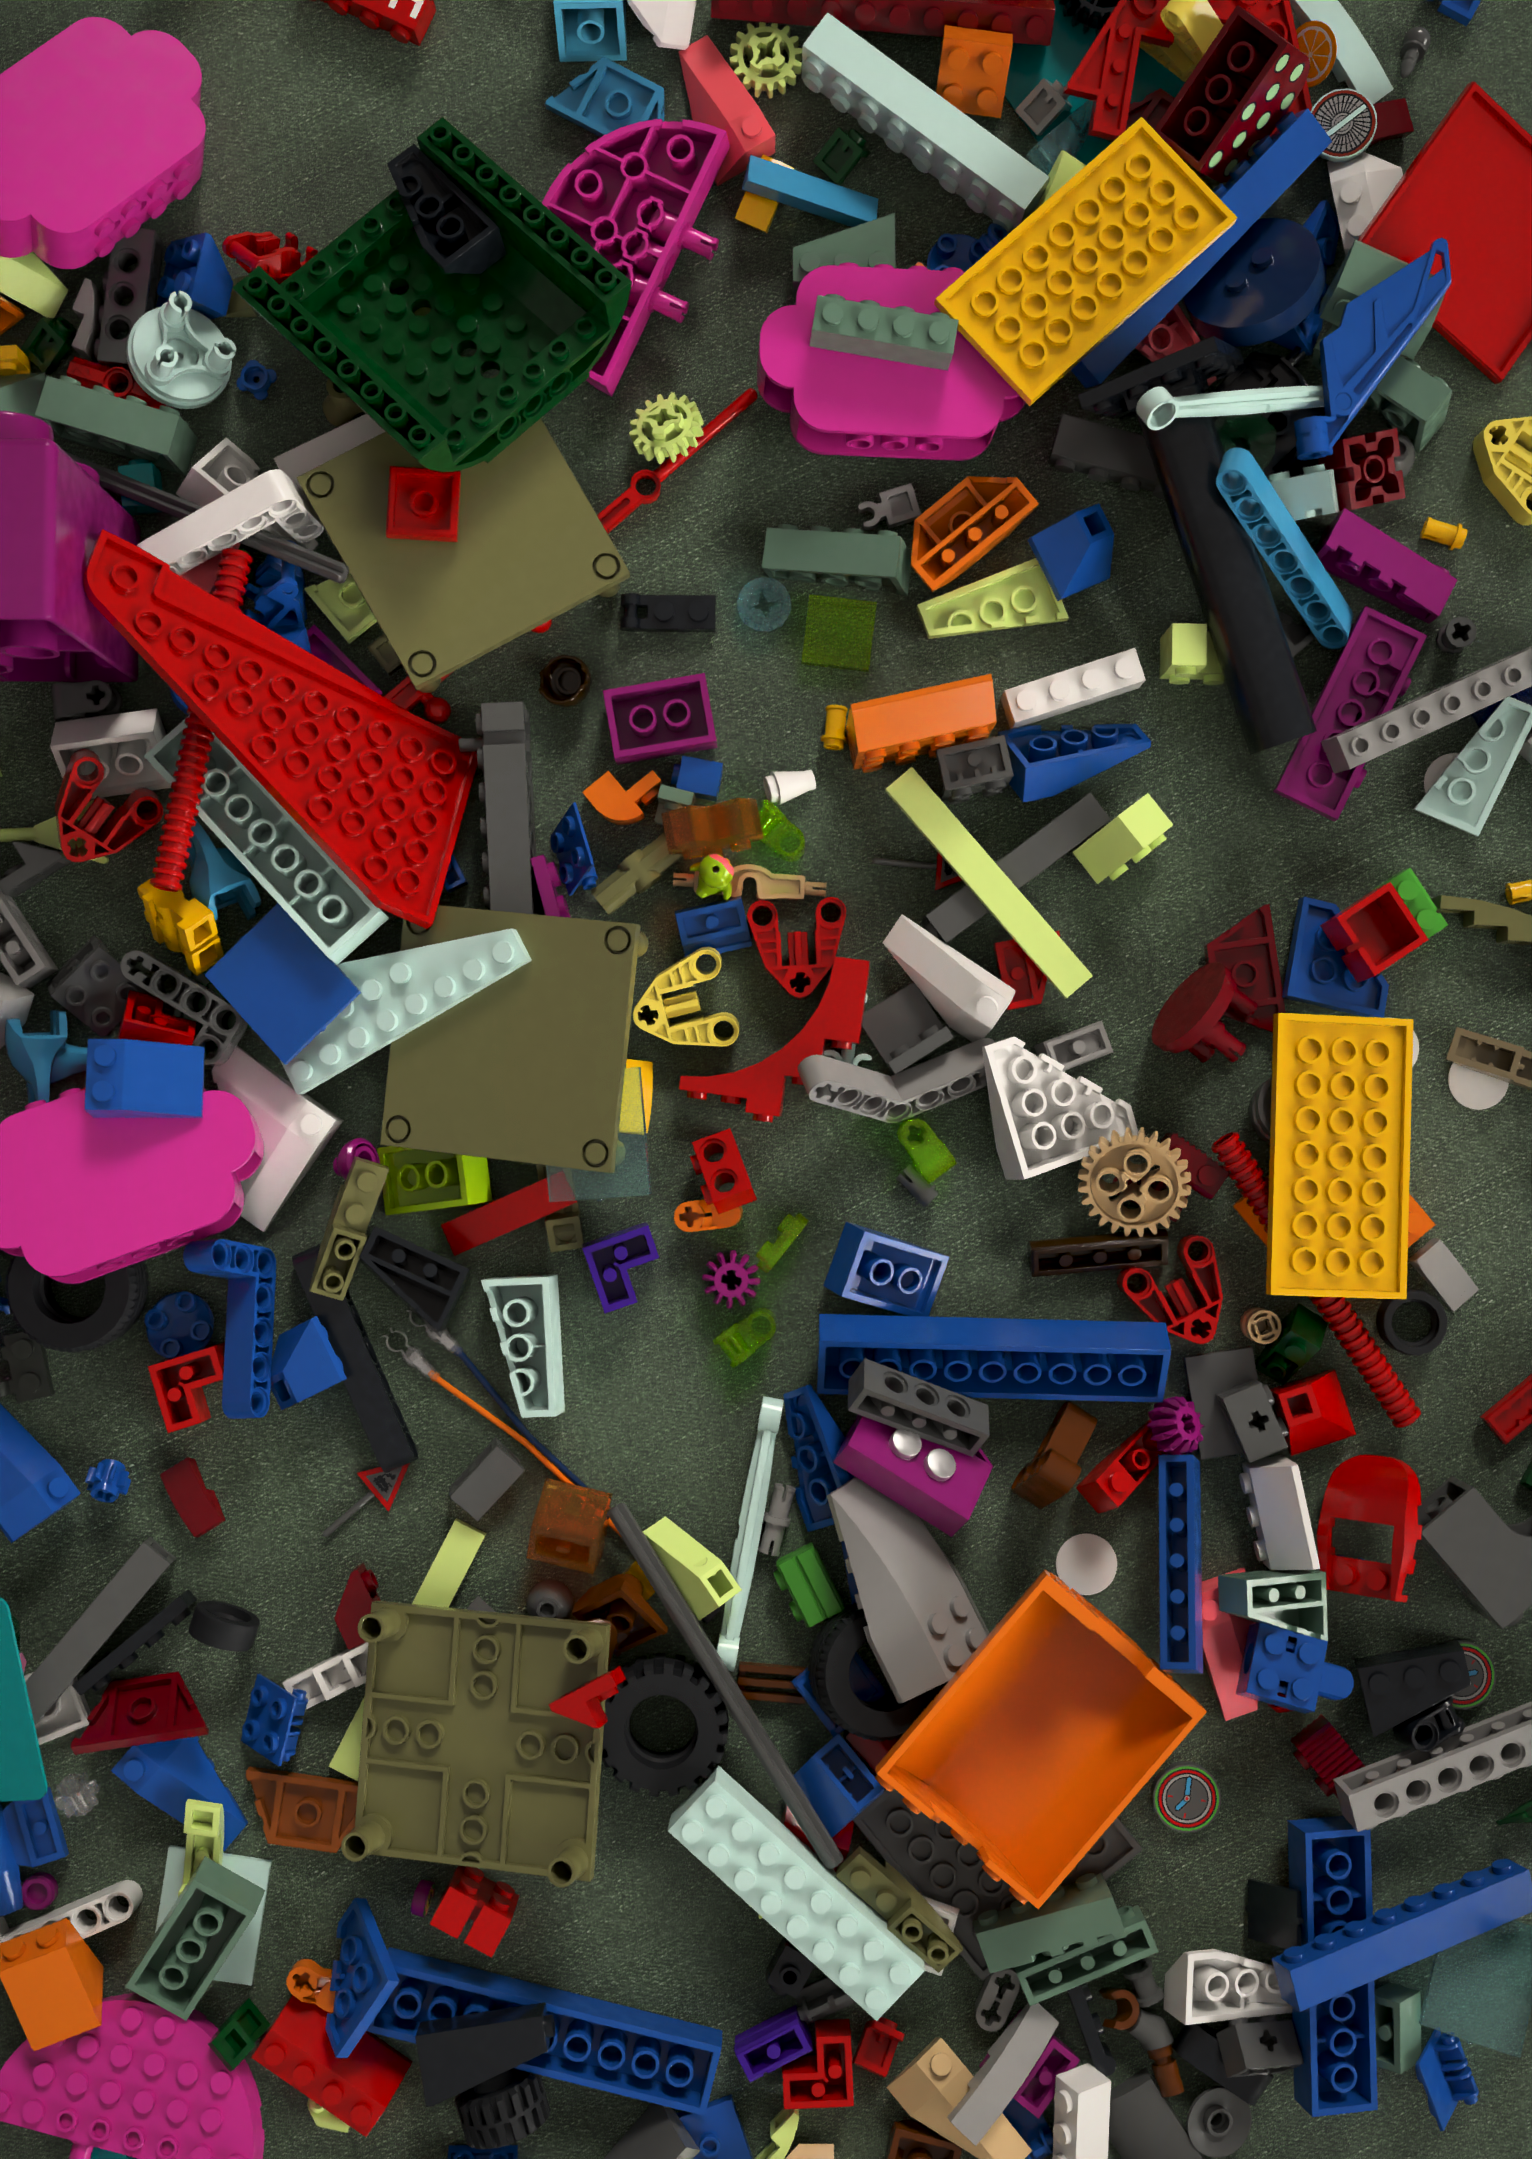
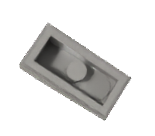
(1077, 1046)
(1443, 1273)

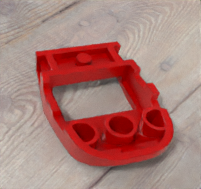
(1373, 1492)

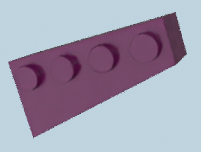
(1384, 567)

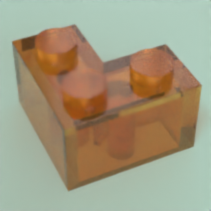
(713, 828)

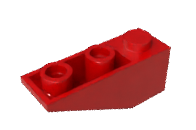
(1121, 1471)

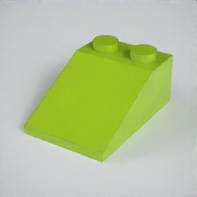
(432, 1180)

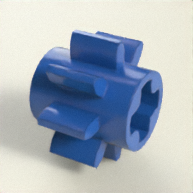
(108, 1480)

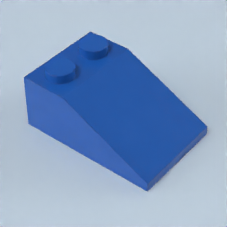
(144, 1079)
(885, 1271)

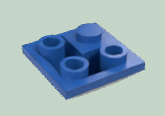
(198, 270)
(1075, 551)
(304, 1363)

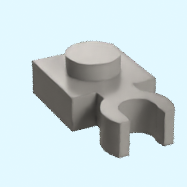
(895, 506)

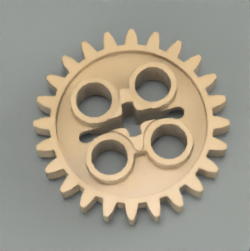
(1154, 1204)

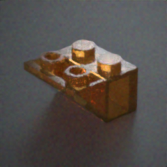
(570, 1526)

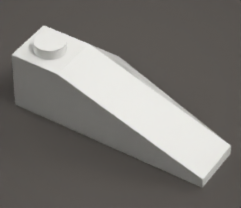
(953, 984)

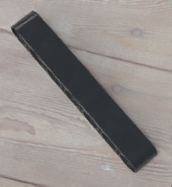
(364, 1373)

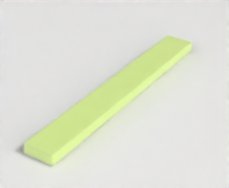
(988, 882)
(436, 1590)

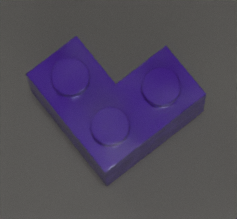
(612, 1256)

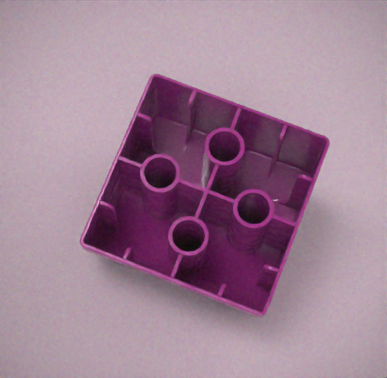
(46, 538)

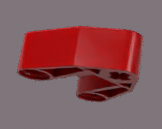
(119, 831)
(769, 947)
(1205, 1281)

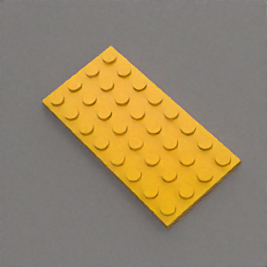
(1085, 261)
(1339, 1156)

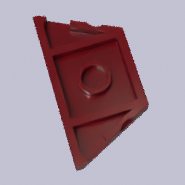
(1252, 958)
(141, 1713)

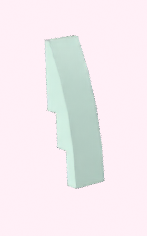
(1354, 58)

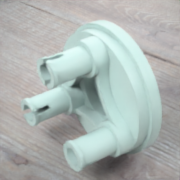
(179, 355)

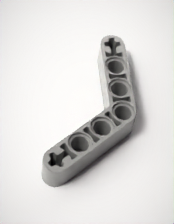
(898, 1095)

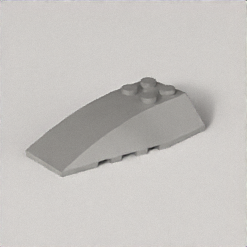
(909, 1590)

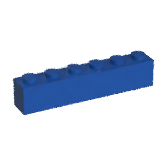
(1180, 1564)

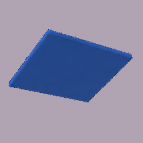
(282, 984)

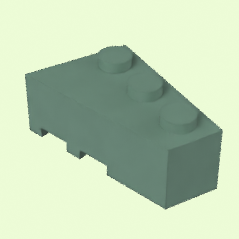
(863, 244)
(1278, 1598)

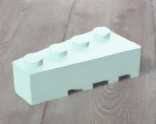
(1307, 494)
(530, 1338)

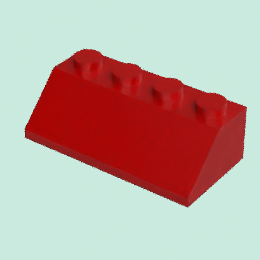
(350, 2087)

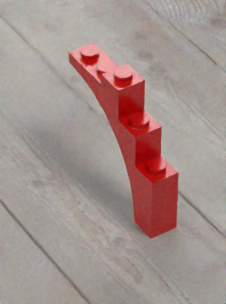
(764, 1083)

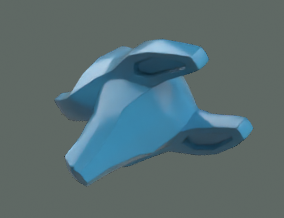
(219, 876)
(43, 1056)

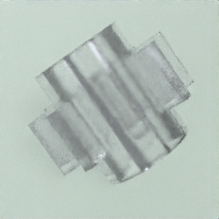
(76, 1794)

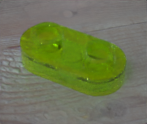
(770, 1253)

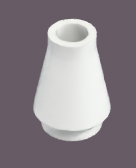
(786, 785)

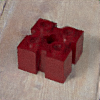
(1366, 469)

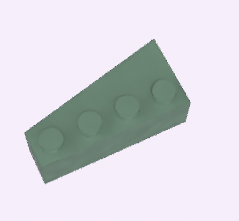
(1407, 398)
(838, 557)

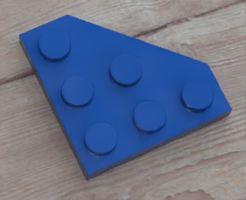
(1318, 973)
(361, 1978)

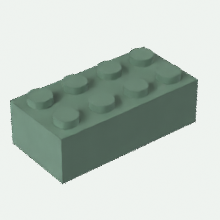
(116, 424)
(195, 1938)

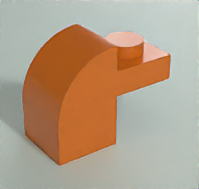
(619, 805)

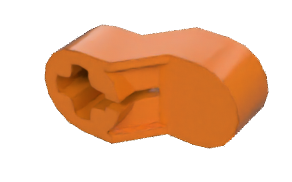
(692, 1216)
(311, 1984)

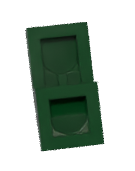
(238, 2034)

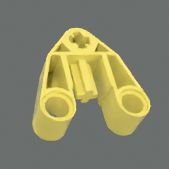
(1194, 30)
(1507, 464)
(690, 1031)

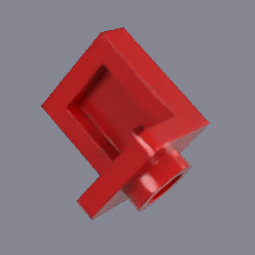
(877, 2046)

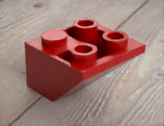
(1313, 1411)

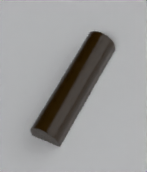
(1097, 1253)

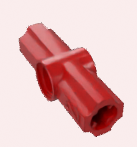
(96, 374)

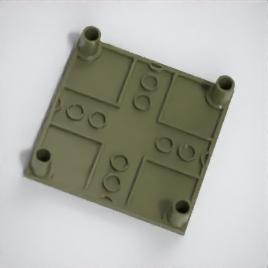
(519, 560)
(530, 1059)
(463, 1742)

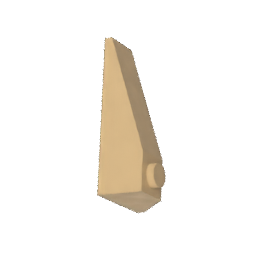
(934, 2087)

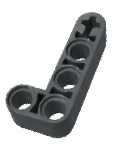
(183, 998)

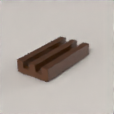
(772, 1696)

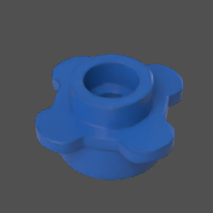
(249, 373)

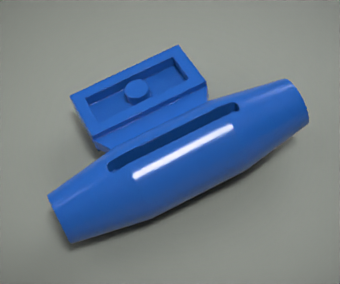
(29, 1838)

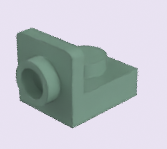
(671, 799)

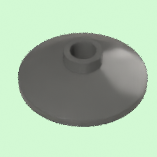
(1226, 2131)

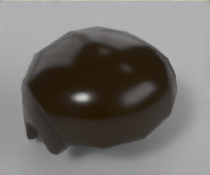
(565, 681)

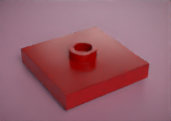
(423, 504)

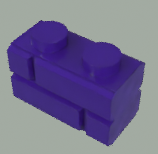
(772, 2043)

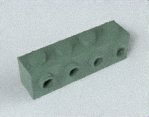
(883, 332)
(1079, 1965)

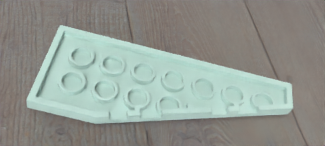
(402, 994)

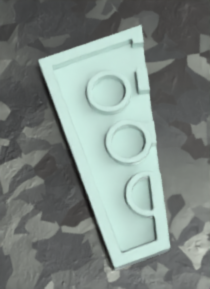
(1477, 774)

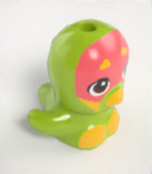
(714, 883)

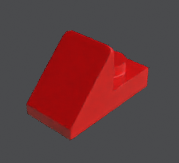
(584, 1702)

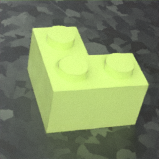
(1189, 654)
(1126, 837)

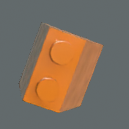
(52, 1983)

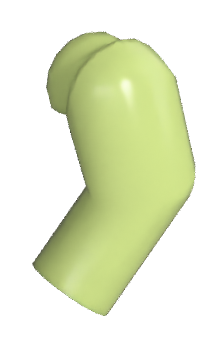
(325, 2119)

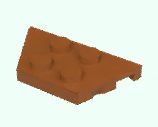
(304, 1808)

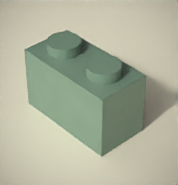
(1397, 2027)

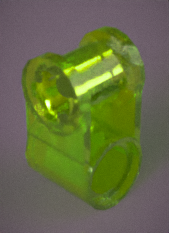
(776, 828)
(927, 1154)
(745, 1337)

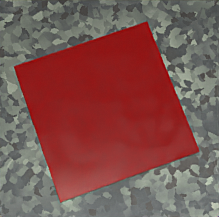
(1477, 195)

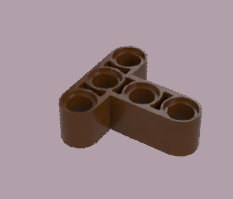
(1055, 1462)

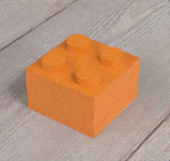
(974, 69)

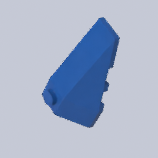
(1057, 760)
(816, 1446)

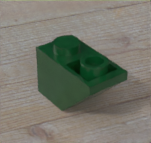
(1297, 1343)

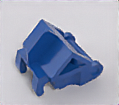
(281, 596)

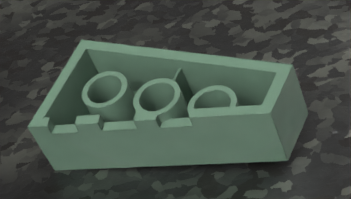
(1068, 1917)

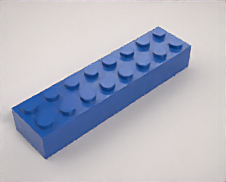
(1339, 2035)

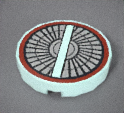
(1348, 121)

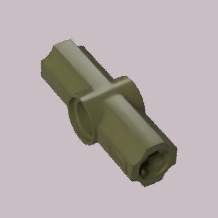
(635, 874)

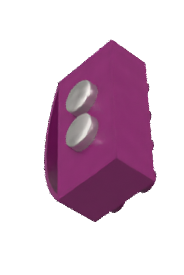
(915, 1472)

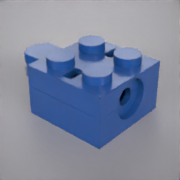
(1291, 1666)

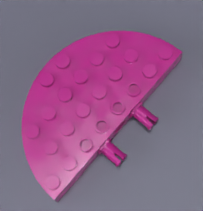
(637, 207)
(136, 2088)

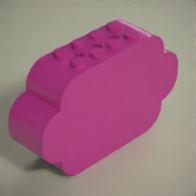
(95, 140)
(874, 404)
(119, 1190)

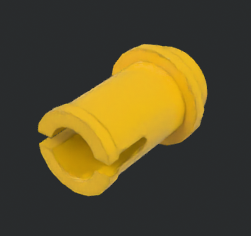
(1444, 533)
(835, 724)
(1518, 892)

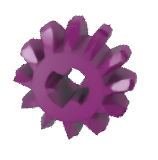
(722, 1286)
(1175, 1426)

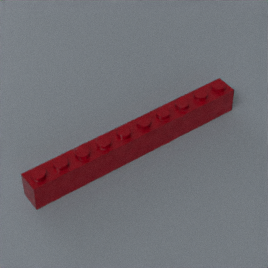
(1026, 19)

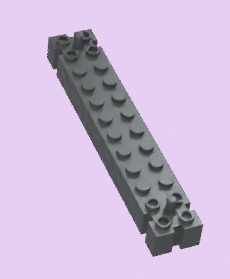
(509, 805)

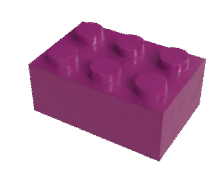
(660, 719)

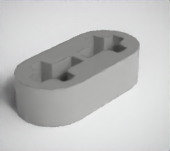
(1004, 1999)

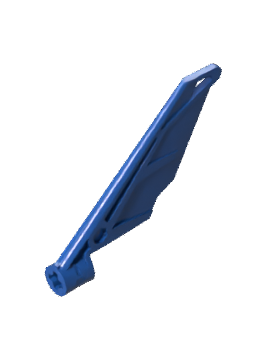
(1367, 345)

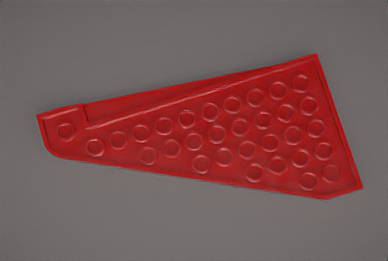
(340, 758)

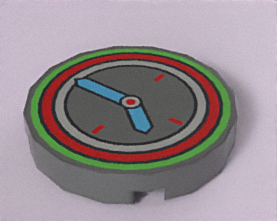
(1481, 1673)
(1186, 1797)

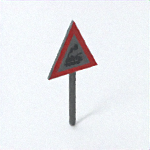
(944, 876)
(381, 1484)

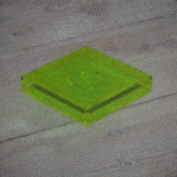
(839, 633)

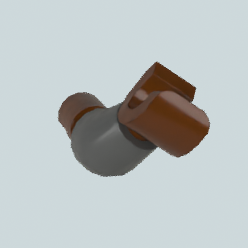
(1151, 2033)

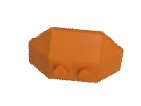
(967, 526)

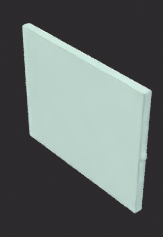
(241, 1962)

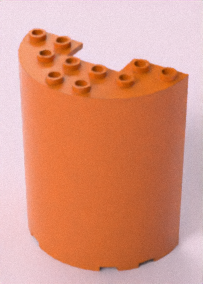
(1041, 1739)

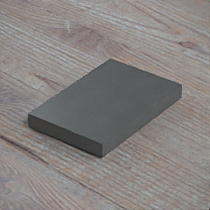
(1207, 1376)

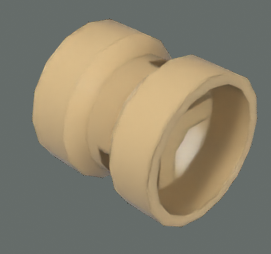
(1253, 1323)

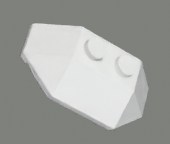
(667, 20)
(1360, 191)

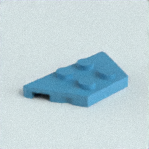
(608, 99)

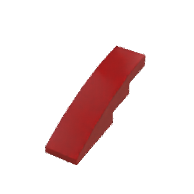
(501, 1217)

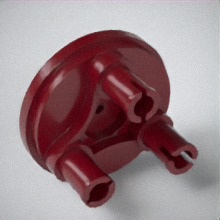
(1194, 1014)

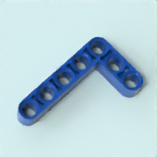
(248, 1319)

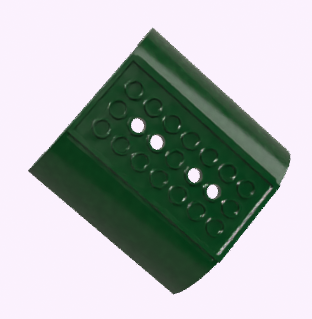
(531, 315)

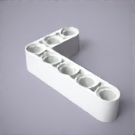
(232, 519)
(102, 1903)

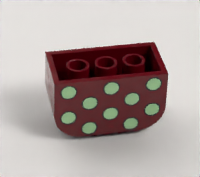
(1234, 96)

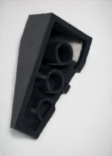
(444, 217)

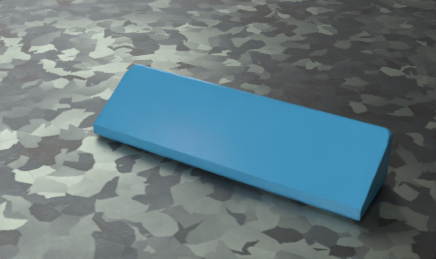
(808, 193)

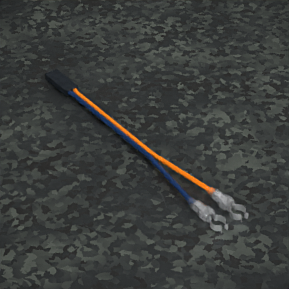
(415, 1358)

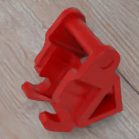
(264, 251)

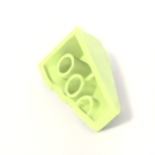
(32, 284)

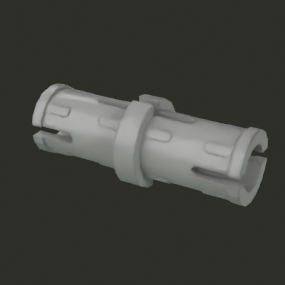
(776, 1519)

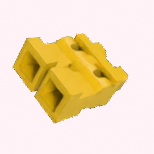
(183, 926)

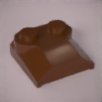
(622, 1604)
(917, 2141)

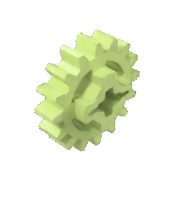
(763, 44)
(666, 428)

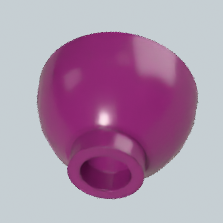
(357, 1147)

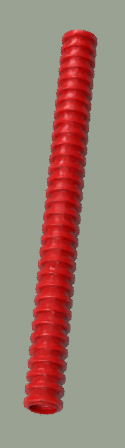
(195, 750)
(1336, 1310)

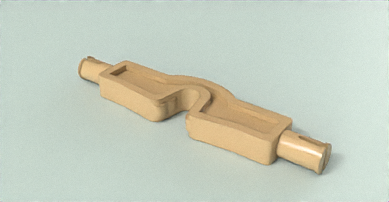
(768, 885)

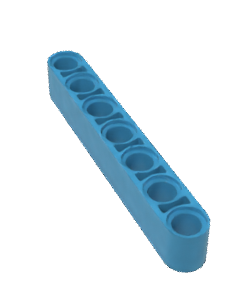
(1284, 547)

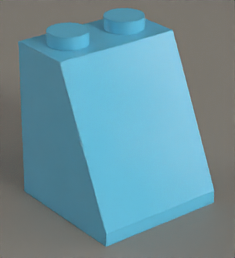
(591, 30)

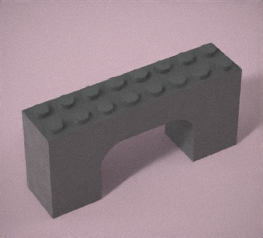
(1479, 1551)

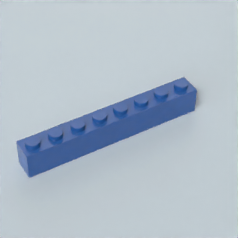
(1403, 1934)

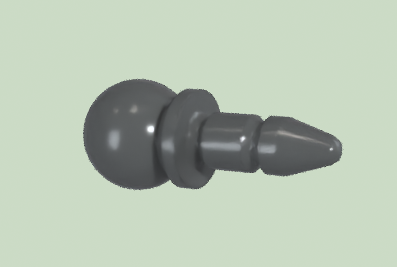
(1413, 50)

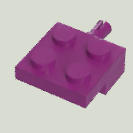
(1040, 2083)

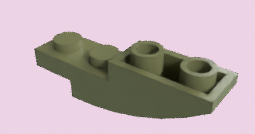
(347, 1228)
(902, 1906)

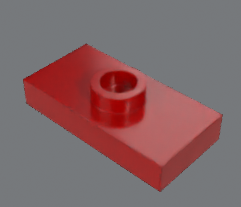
(1511, 1413)

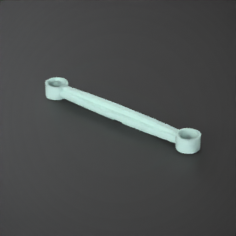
(1224, 403)
(750, 1528)

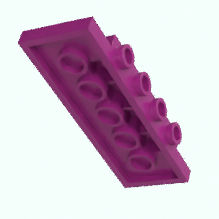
(1360, 687)

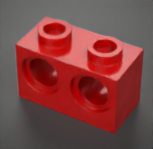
(726, 1170)

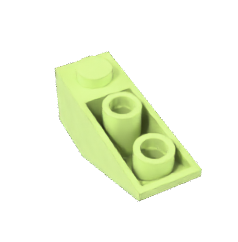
(693, 1568)

